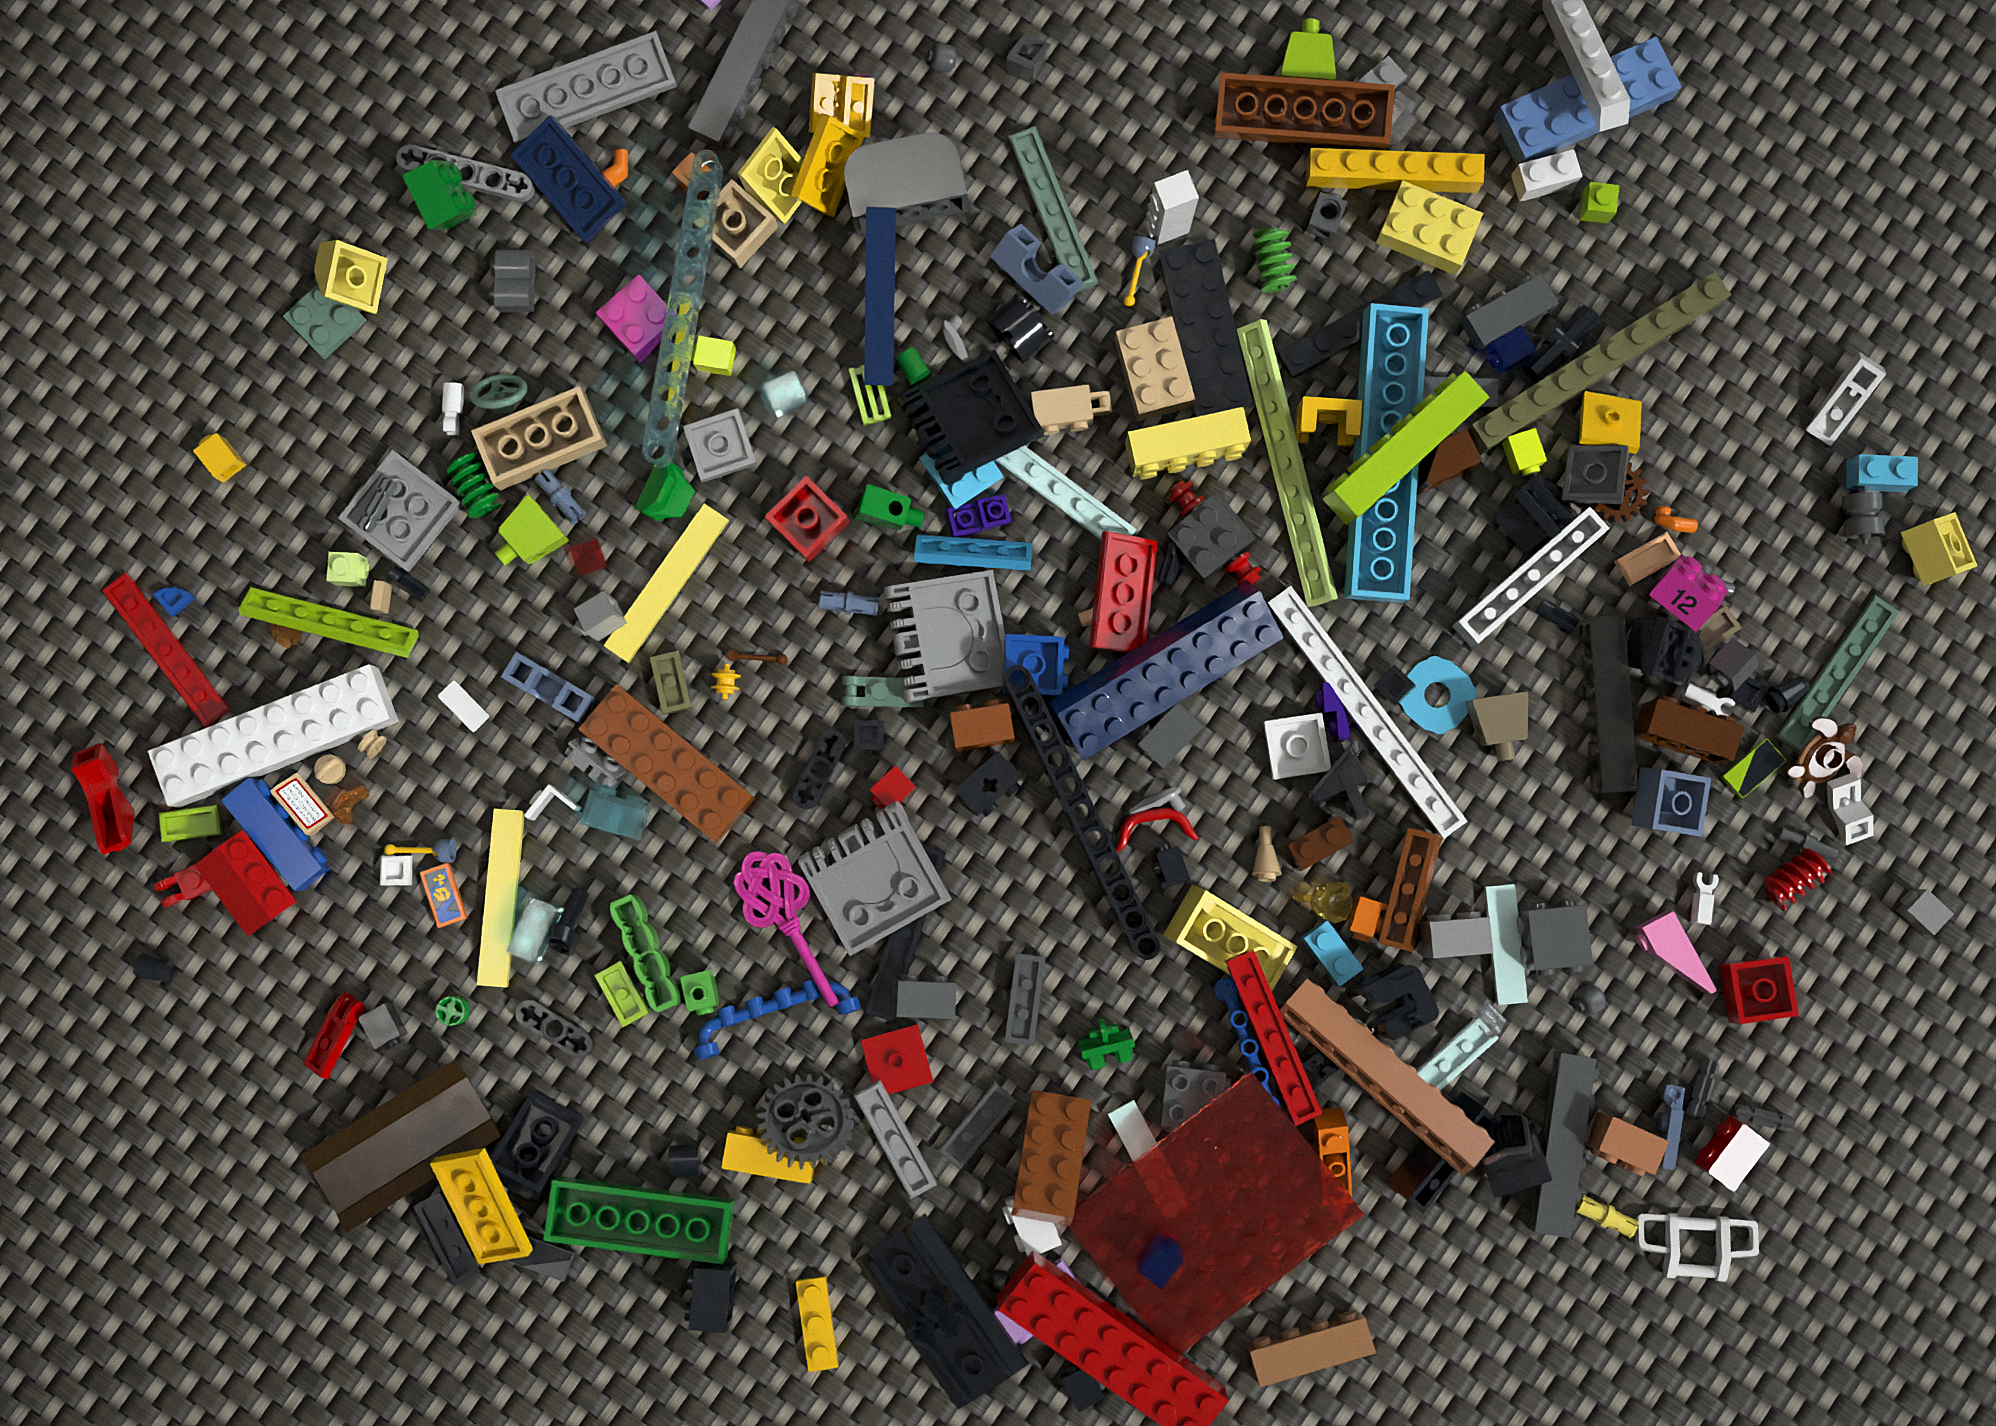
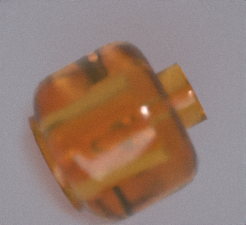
(286, 636)

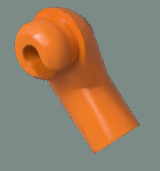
(1673, 523)

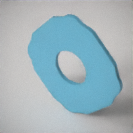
(1460, 688)

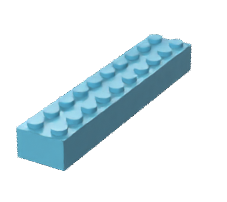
(1389, 390)

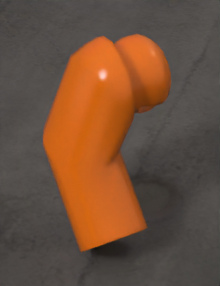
(618, 171)

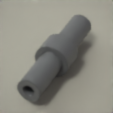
(1808, 841)

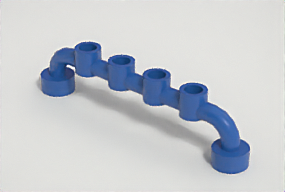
(1226, 991)
(756, 1007)

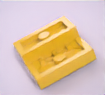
(843, 98)

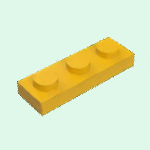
(817, 1323)

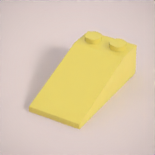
(1221, 931)

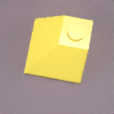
(350, 275)

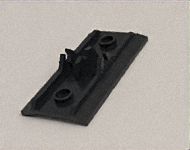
(942, 1311)

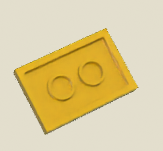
(822, 171)

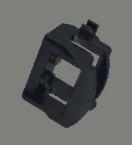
(1390, 984)

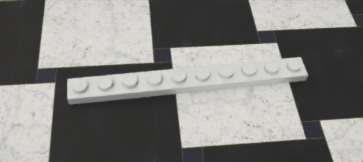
(1367, 713)

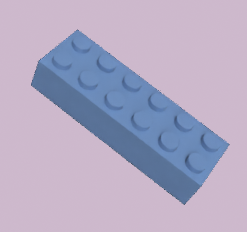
(1559, 115)

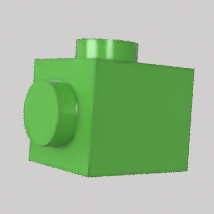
(700, 992)

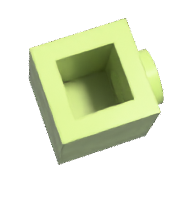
(347, 569)

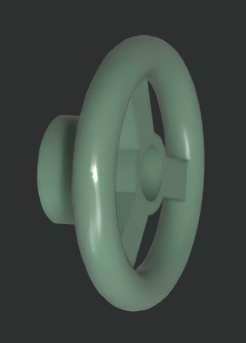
(499, 398)

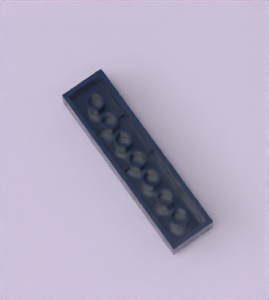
(1166, 669)

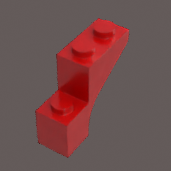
(108, 807)

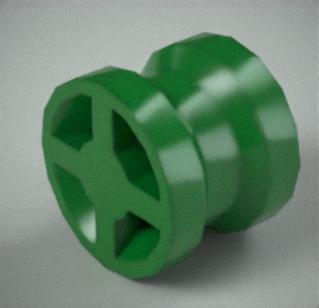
(446, 1009)

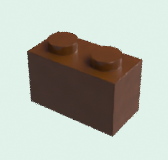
(1318, 843)

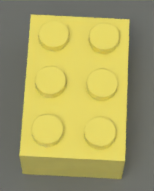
(1429, 227)

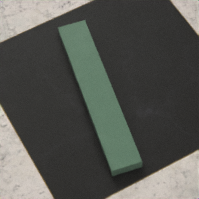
(1052, 205)
(1838, 672)

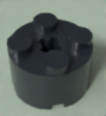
(1020, 328)

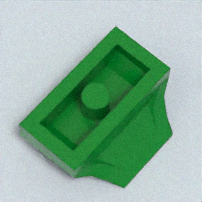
(665, 494)

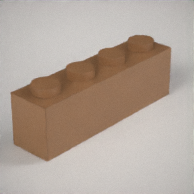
(1311, 1348)

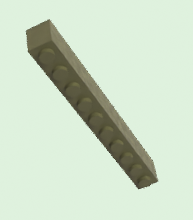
(1598, 362)

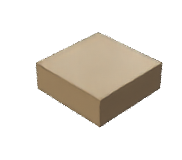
(380, 597)

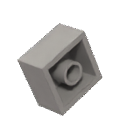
(1456, 937)

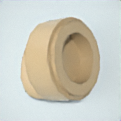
(329, 769)

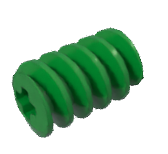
(471, 486)

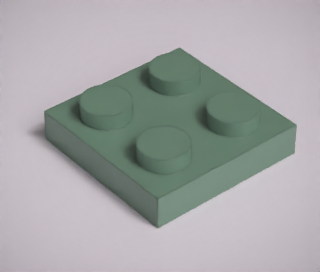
(324, 321)

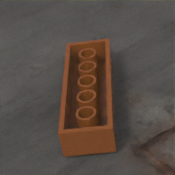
(1304, 111)
(667, 763)

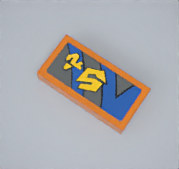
(443, 895)

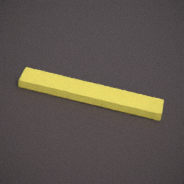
(667, 582)
(500, 897)

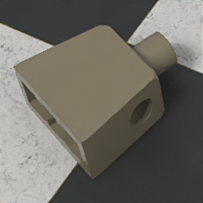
(1500, 721)

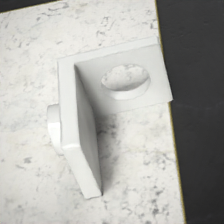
(542, 798)

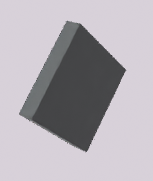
(1595, 474)

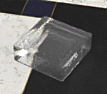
(1488, 1018)

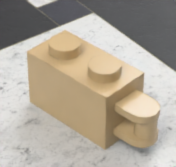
(1068, 408)

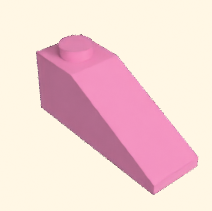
(1669, 944)

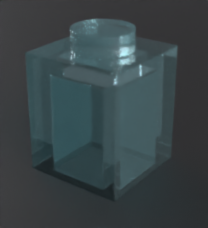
(784, 394)

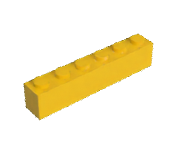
(1389, 168)

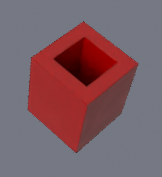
(891, 788)

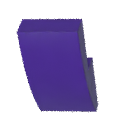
(978, 516)
(1330, 704)

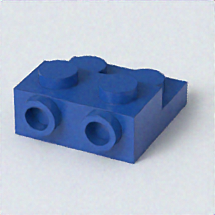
(1042, 658)

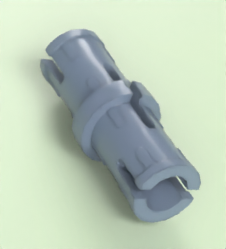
(560, 496)
(849, 603)

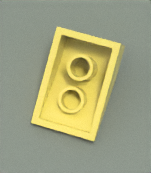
(772, 175)

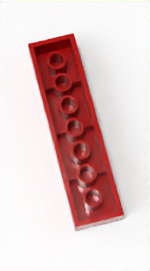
(1110, 1346)

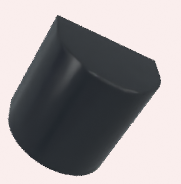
(154, 968)
(684, 1160)

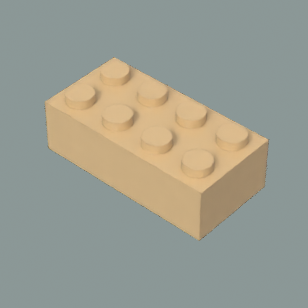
(539, 438)

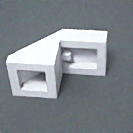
(1848, 810)

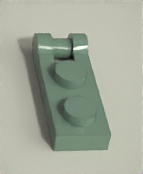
(878, 692)

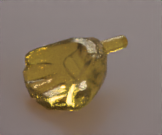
(1329, 901)

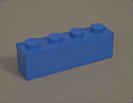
(276, 834)

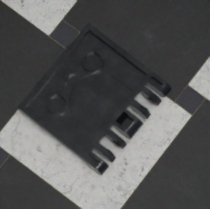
(972, 413)

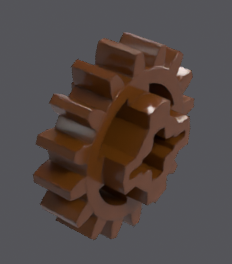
(1623, 510)

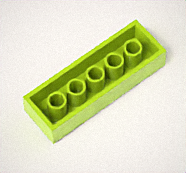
(1411, 441)

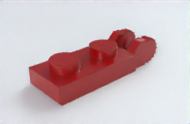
(190, 882)
(333, 1035)

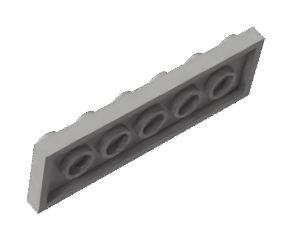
(587, 86)

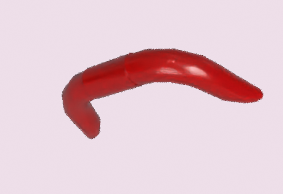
(1153, 815)

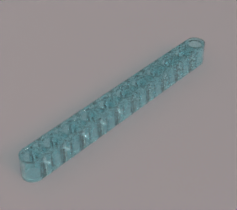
(679, 295)

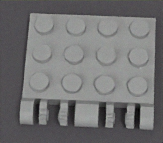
(954, 632)
(877, 883)

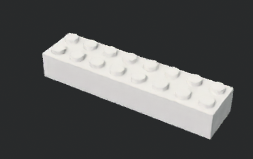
(273, 736)

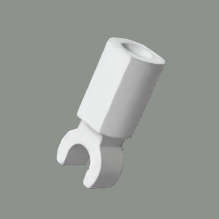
(452, 407)
(1700, 697)
(1703, 899)

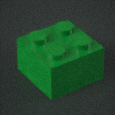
(440, 194)

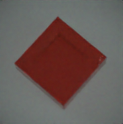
(588, 557)

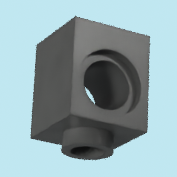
(1325, 227)

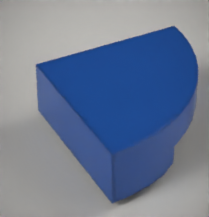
(173, 599)

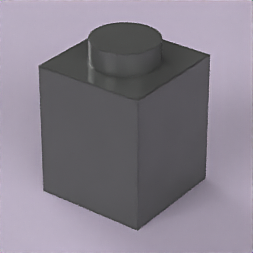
(1733, 665)

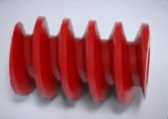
(1795, 877)

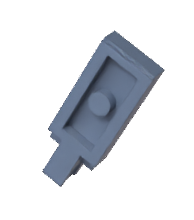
(1671, 1122)

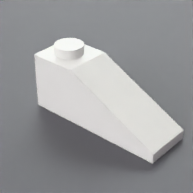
(1846, 398)

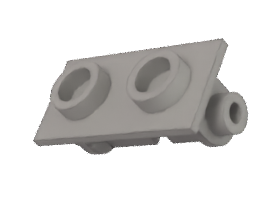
(585, 752)

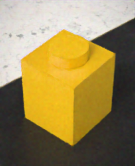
(219, 457)

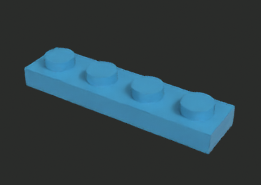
(973, 552)

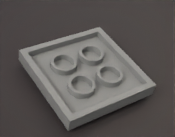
(411, 518)

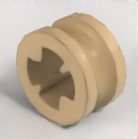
(372, 743)

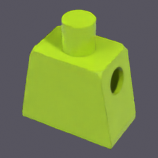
(1309, 54)
(529, 534)

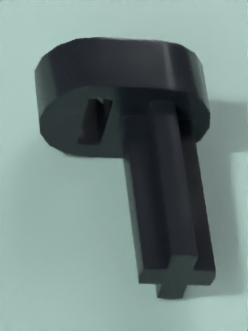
(562, 935)

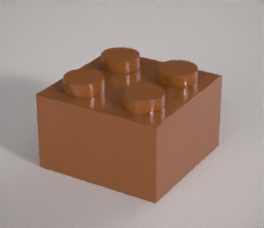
(982, 726)

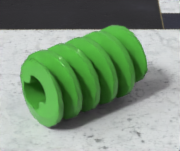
(1273, 259)

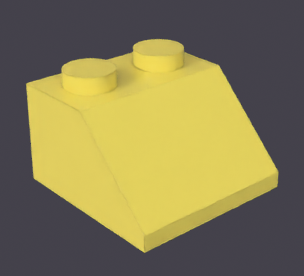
(1938, 549)

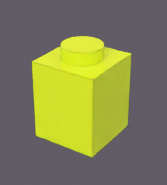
(713, 355)
(1524, 452)

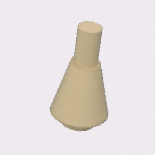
(1266, 862)

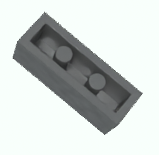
(1508, 311)

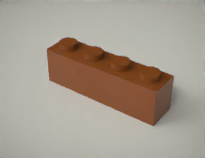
(1410, 889)

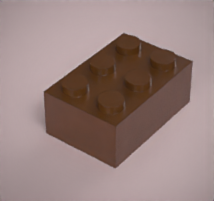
(1688, 730)

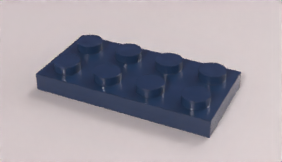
(568, 178)

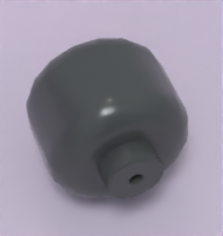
(942, 57)
(1589, 1000)

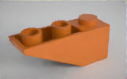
(1332, 1144)

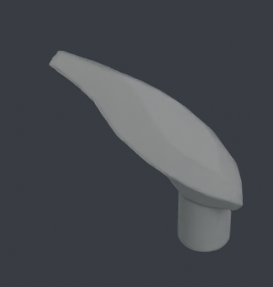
(953, 339)
(1159, 799)

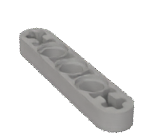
(480, 173)

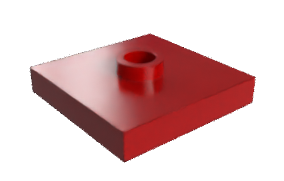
(898, 1059)

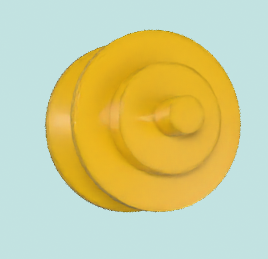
(725, 681)

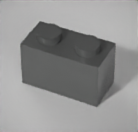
(1169, 736)
(923, 998)

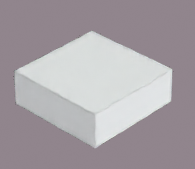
(396, 870)

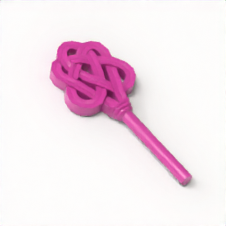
(754, 878)

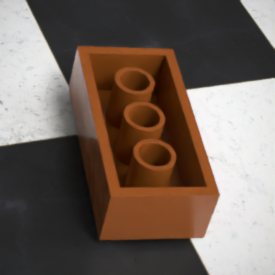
(1051, 1158)

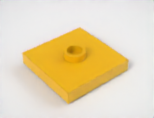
(1610, 421)

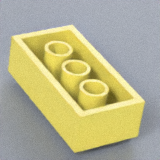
(1187, 443)

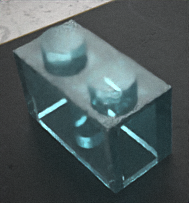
(616, 814)
(531, 932)

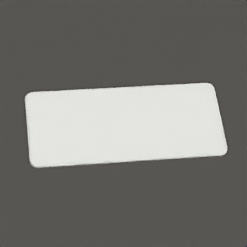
(463, 706)

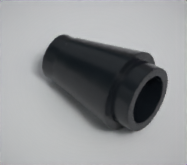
(1786, 694)

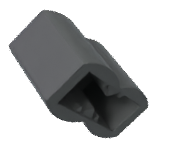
(513, 281)

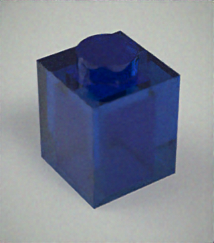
(1510, 349)
(1160, 1260)

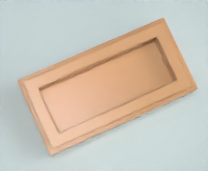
(1648, 558)

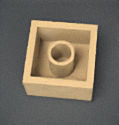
(739, 224)

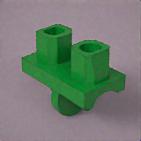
(1104, 1041)

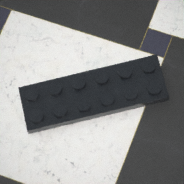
(1205, 327)

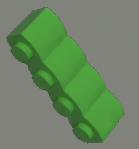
(649, 961)

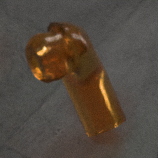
(345, 802)

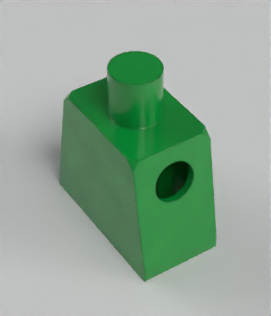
(875, 505)

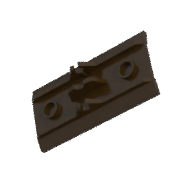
(393, 1145)

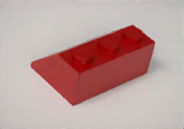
(246, 882)

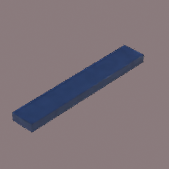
(879, 295)

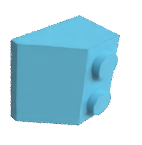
(968, 487)

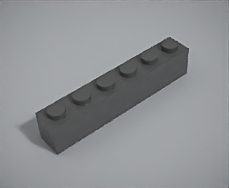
(740, 71)
(1563, 1143)

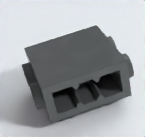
(1555, 937)
(1188, 1091)

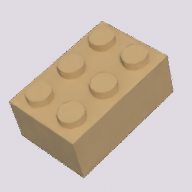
(1154, 369)

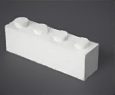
(1171, 207)

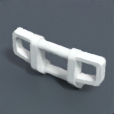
(1721, 1225)

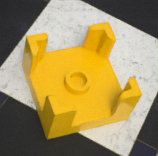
(1328, 411)

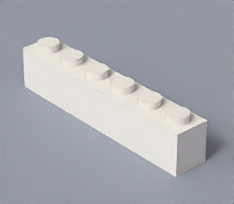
(1589, 62)
(1530, 577)

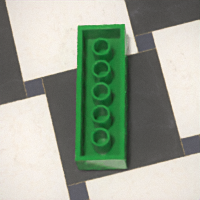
(639, 1220)

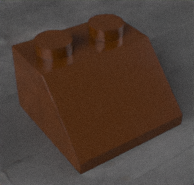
(1448, 461)

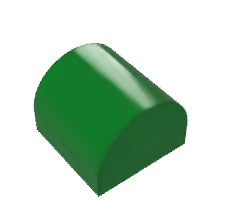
(913, 366)

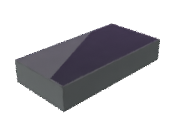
(546, 1259)

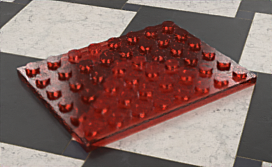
(1235, 1195)

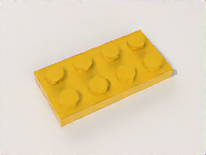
(481, 1206)

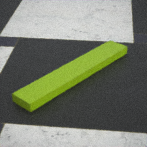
(328, 622)

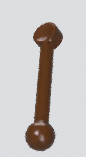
(733, 655)

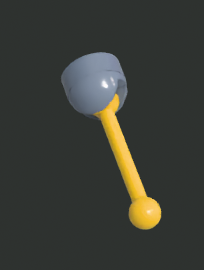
(1141, 248)
(442, 850)

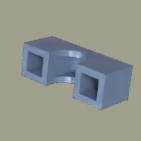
(1017, 257)
(549, 688)

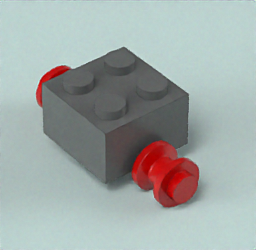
(1212, 534)

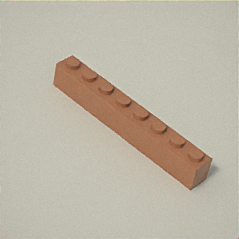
(1386, 1077)

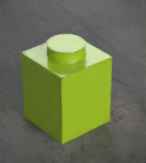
(1599, 202)

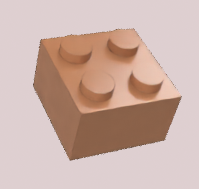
(1621, 1141)

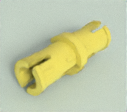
(1606, 1216)

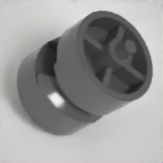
(1863, 519)

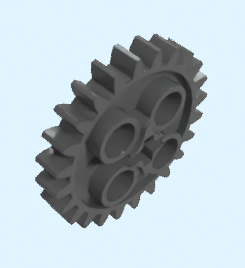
(805, 1121)

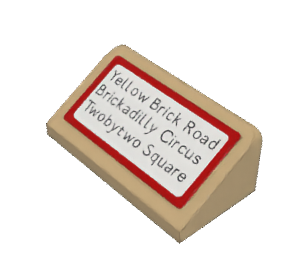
(302, 804)

